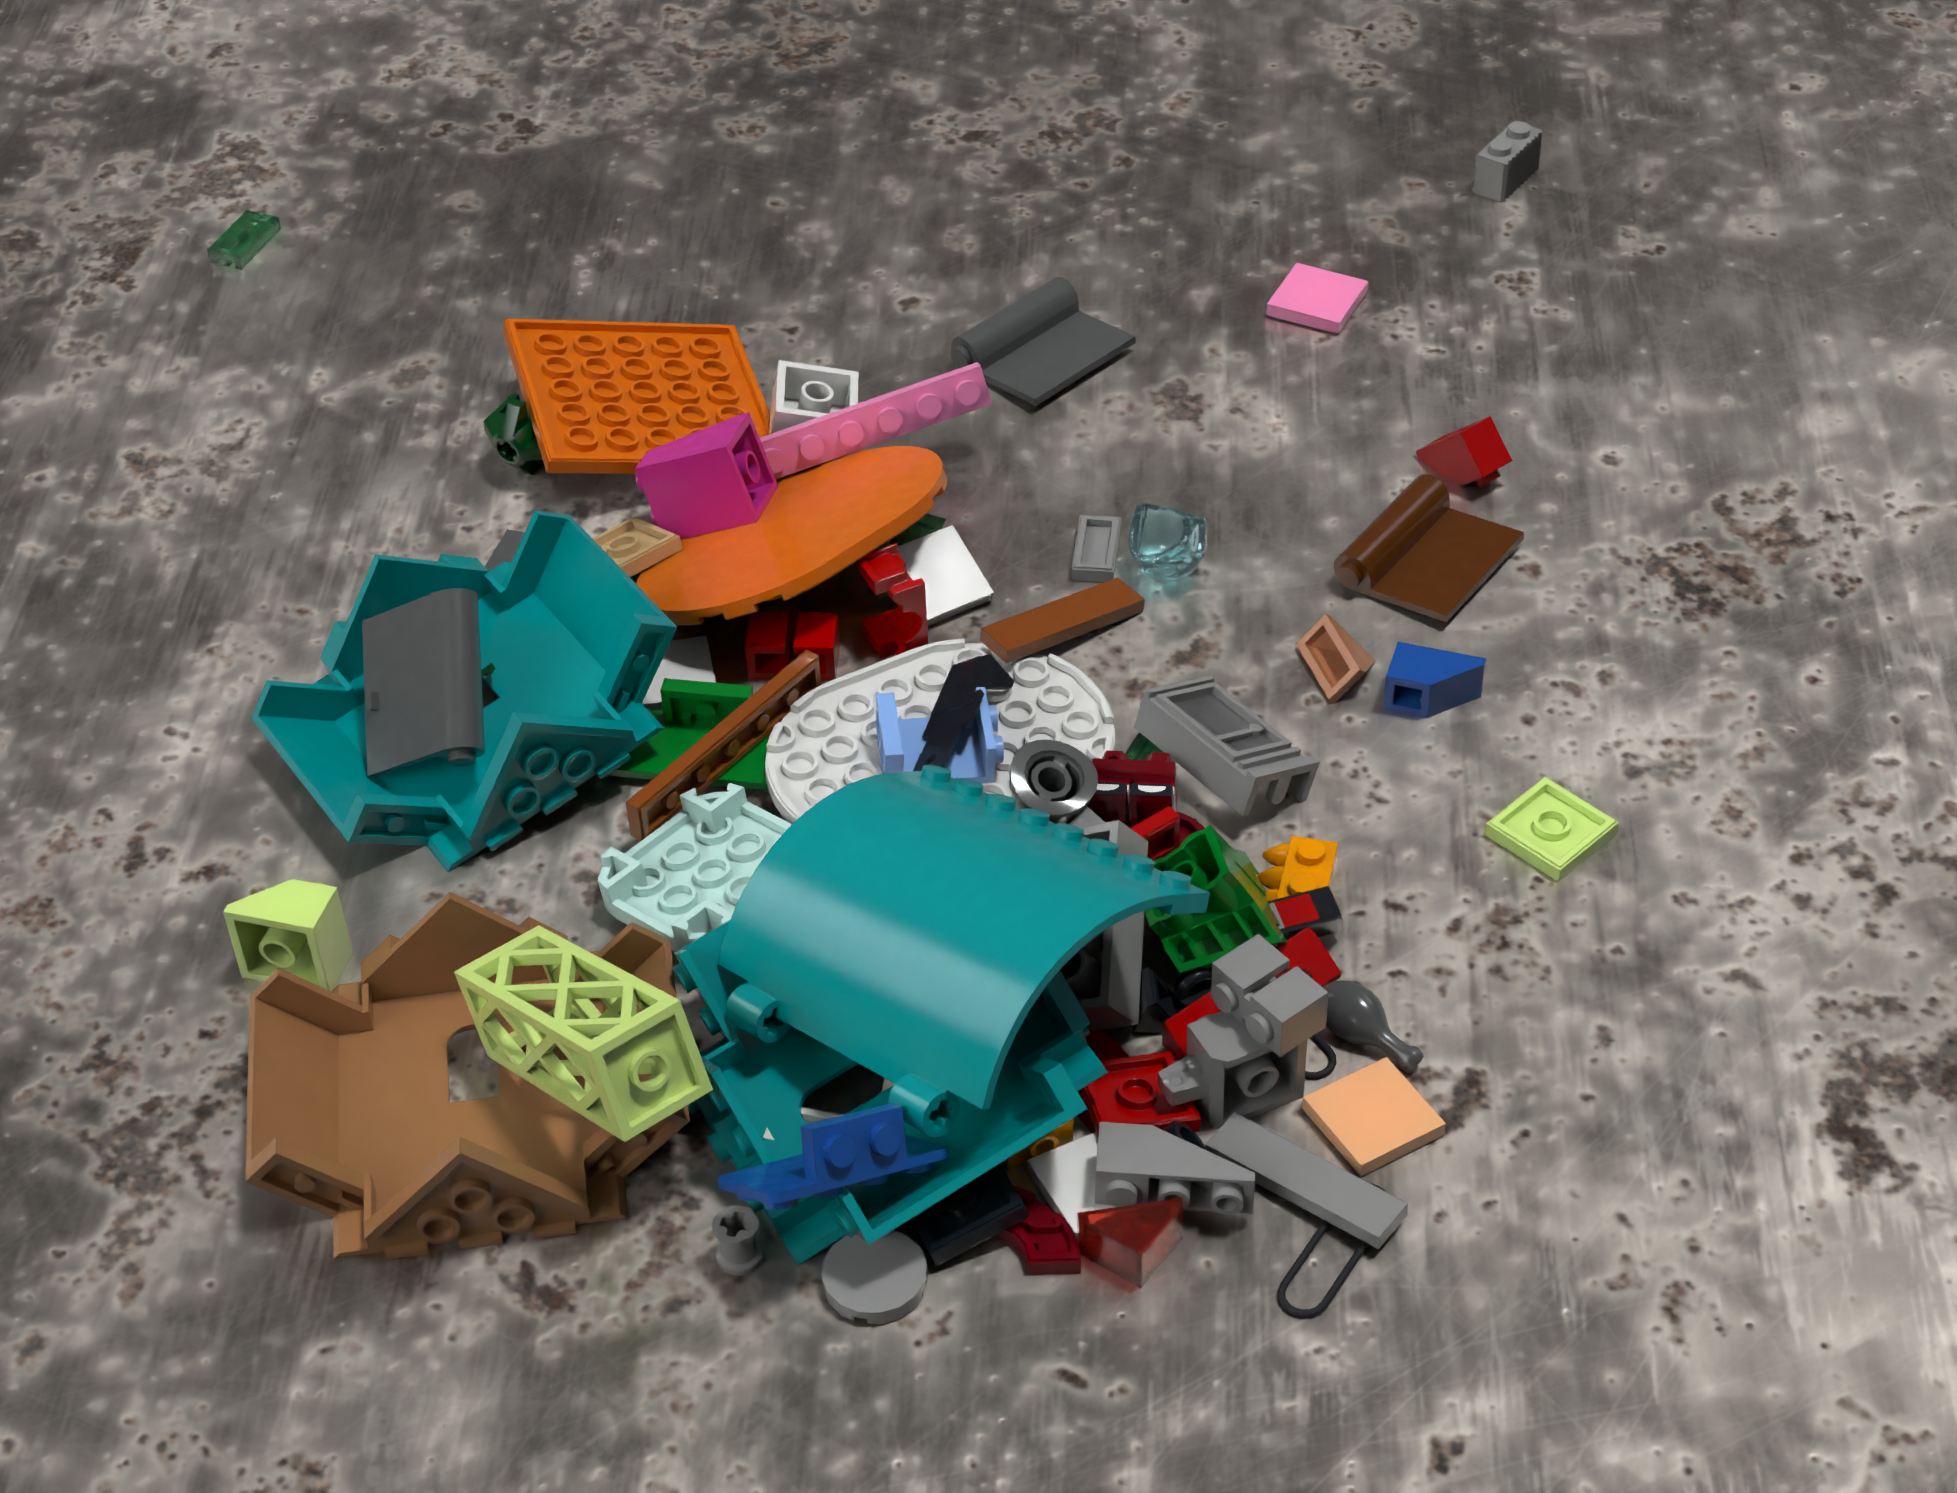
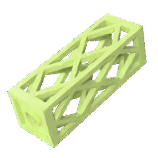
(600, 1047)

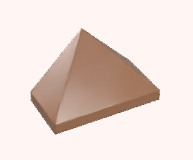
(1333, 657)

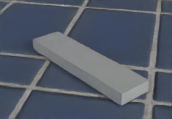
(1309, 1180)

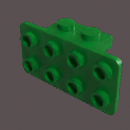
(687, 716)

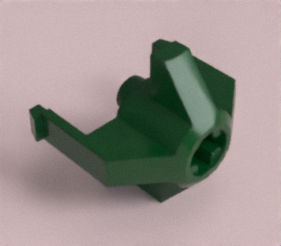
(513, 435)

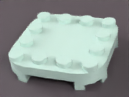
(691, 867)

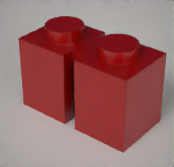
(774, 633)

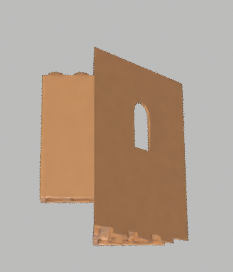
(360, 1115)

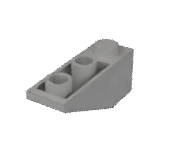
(1152, 1166)

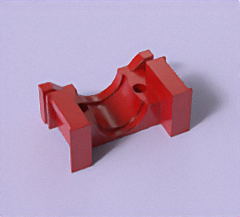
(907, 624)

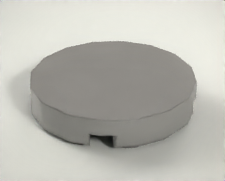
(874, 1279)

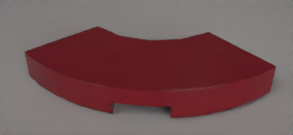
(1044, 1239)

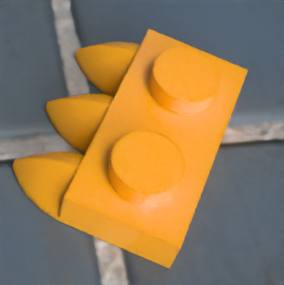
(1299, 867)

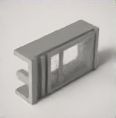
(1223, 743)

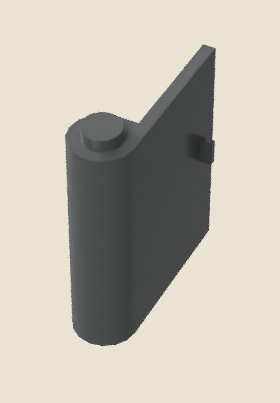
(1039, 343)
(424, 682)

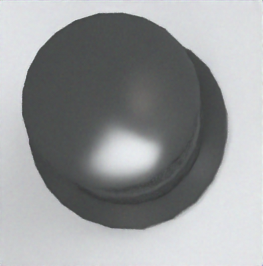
(1053, 779)

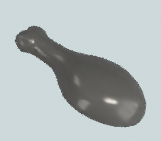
(1360, 1019)

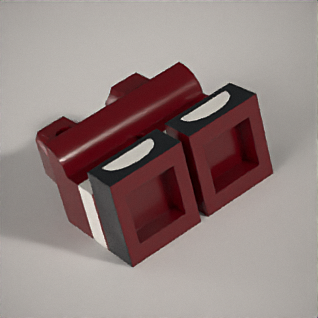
(1133, 786)

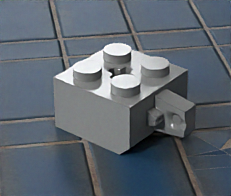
(1232, 1072)

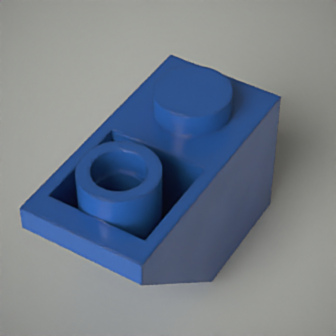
(1431, 680)

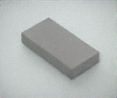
(1096, 548)

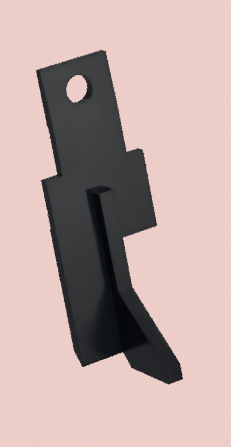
(958, 706)

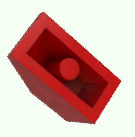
(1468, 454)

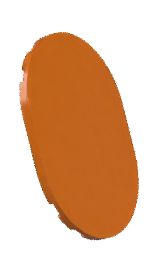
(804, 536)

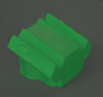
(1234, 908)

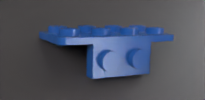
(836, 1154)

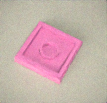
(1317, 298)

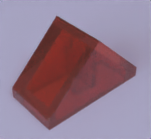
(1131, 1238)

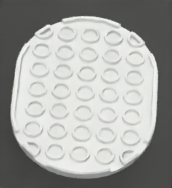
(833, 735)

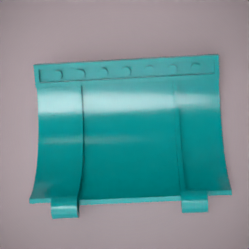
(924, 927)

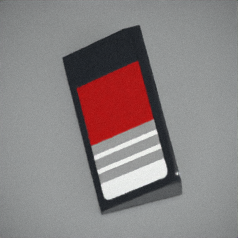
(1308, 909)

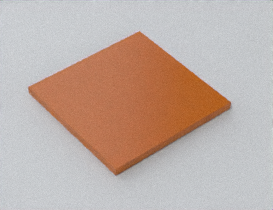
(623, 388)

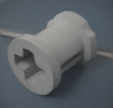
(738, 1247)

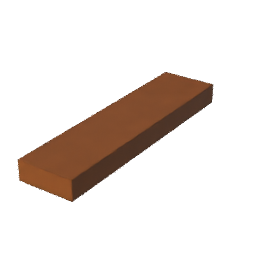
(1061, 620)

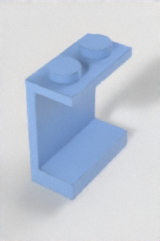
(902, 741)

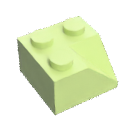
(291, 929)

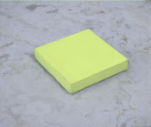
(1551, 829)

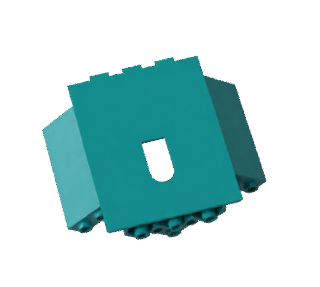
(570, 679)
(767, 1083)

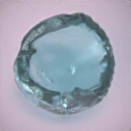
(1166, 541)

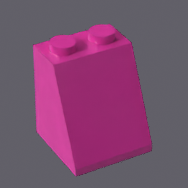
(708, 479)

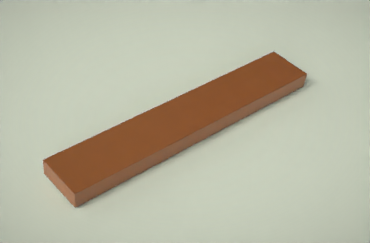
(721, 746)

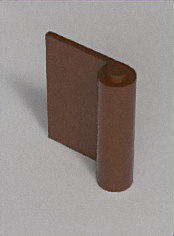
(1425, 552)

